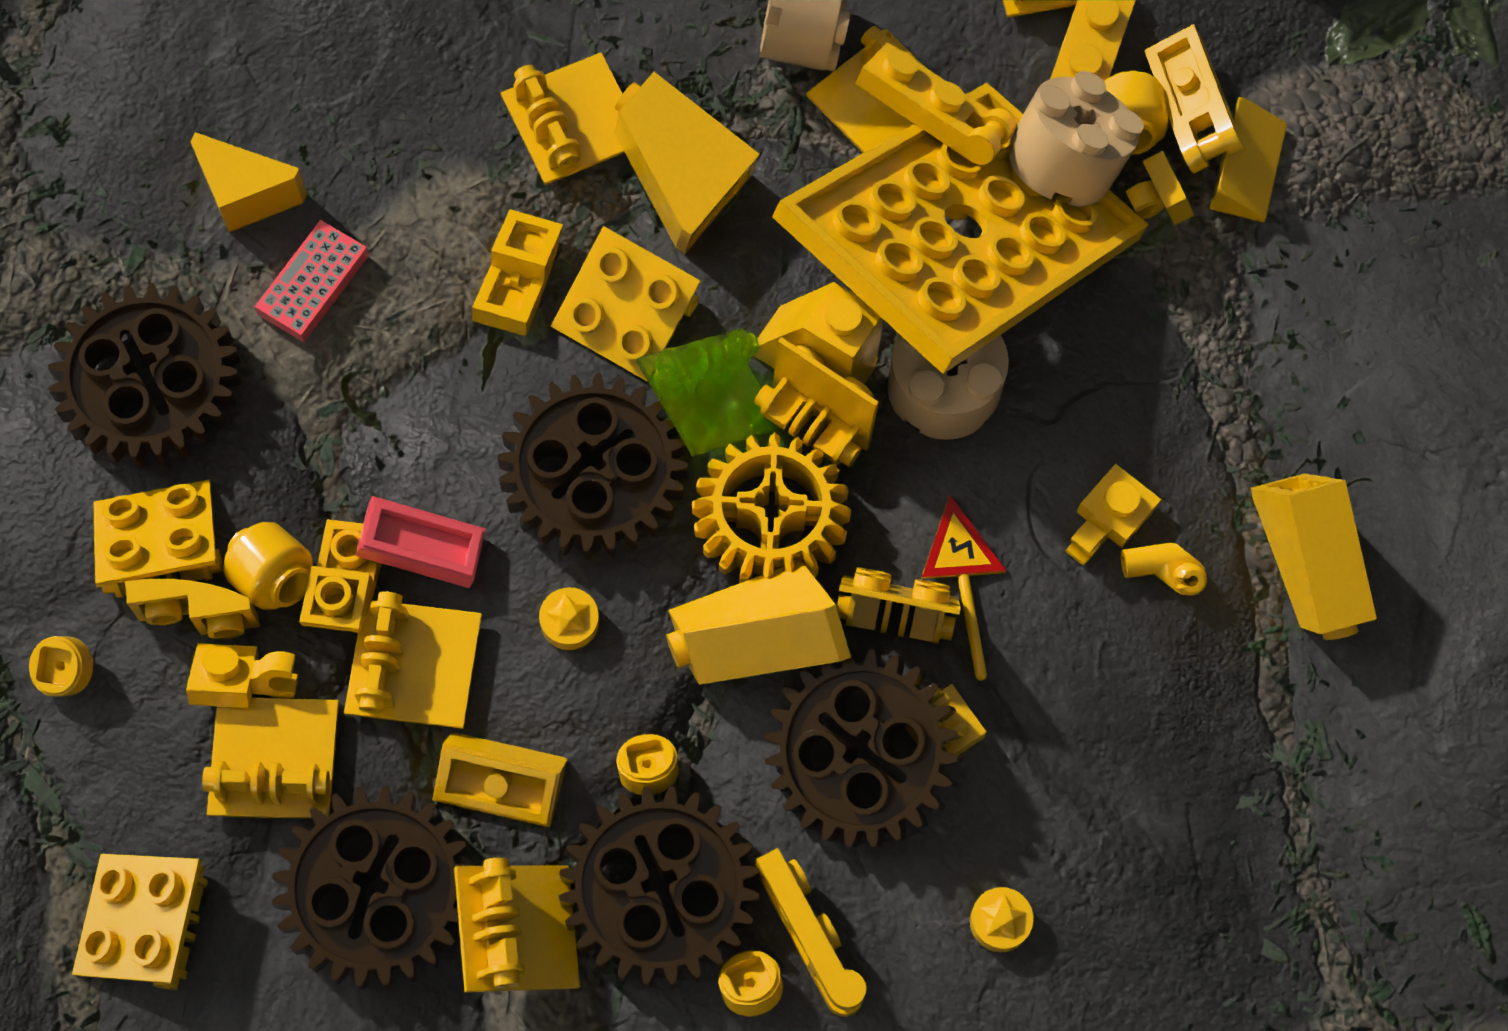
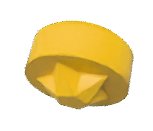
(569, 618)
(61, 666)
(647, 762)
(1001, 919)
(750, 983)

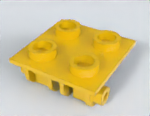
(851, 108)
(566, 116)
(626, 301)
(835, 401)
(155, 536)
(928, 597)
(413, 663)
(272, 759)
(140, 919)
(514, 928)

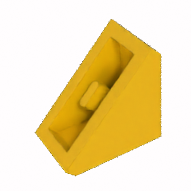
(246, 183)

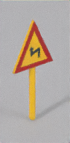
(962, 553)

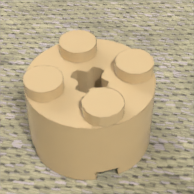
(805, 32)
(1074, 139)
(945, 404)

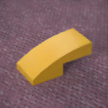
(517, 272)

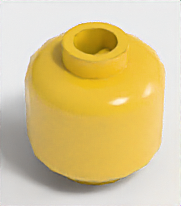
(1147, 99)
(268, 566)

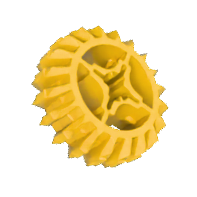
(748, 509)

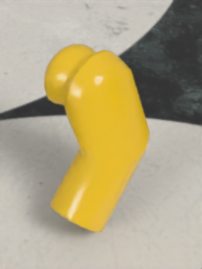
(1169, 564)

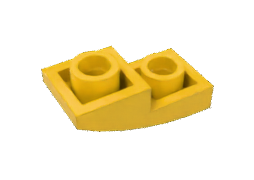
(341, 583)
(210, 607)

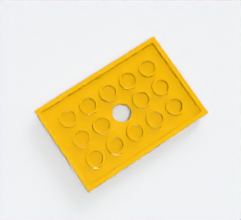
(945, 293)

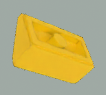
(1248, 175)
(499, 779)

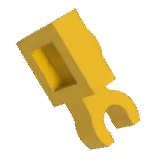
(1112, 511)
(233, 673)

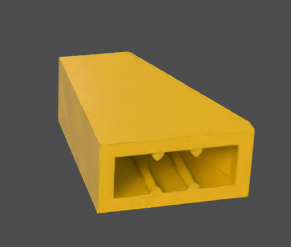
(681, 157)
(831, 324)
(1317, 552)
(758, 628)

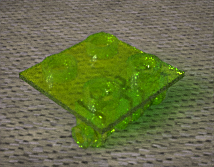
(709, 390)

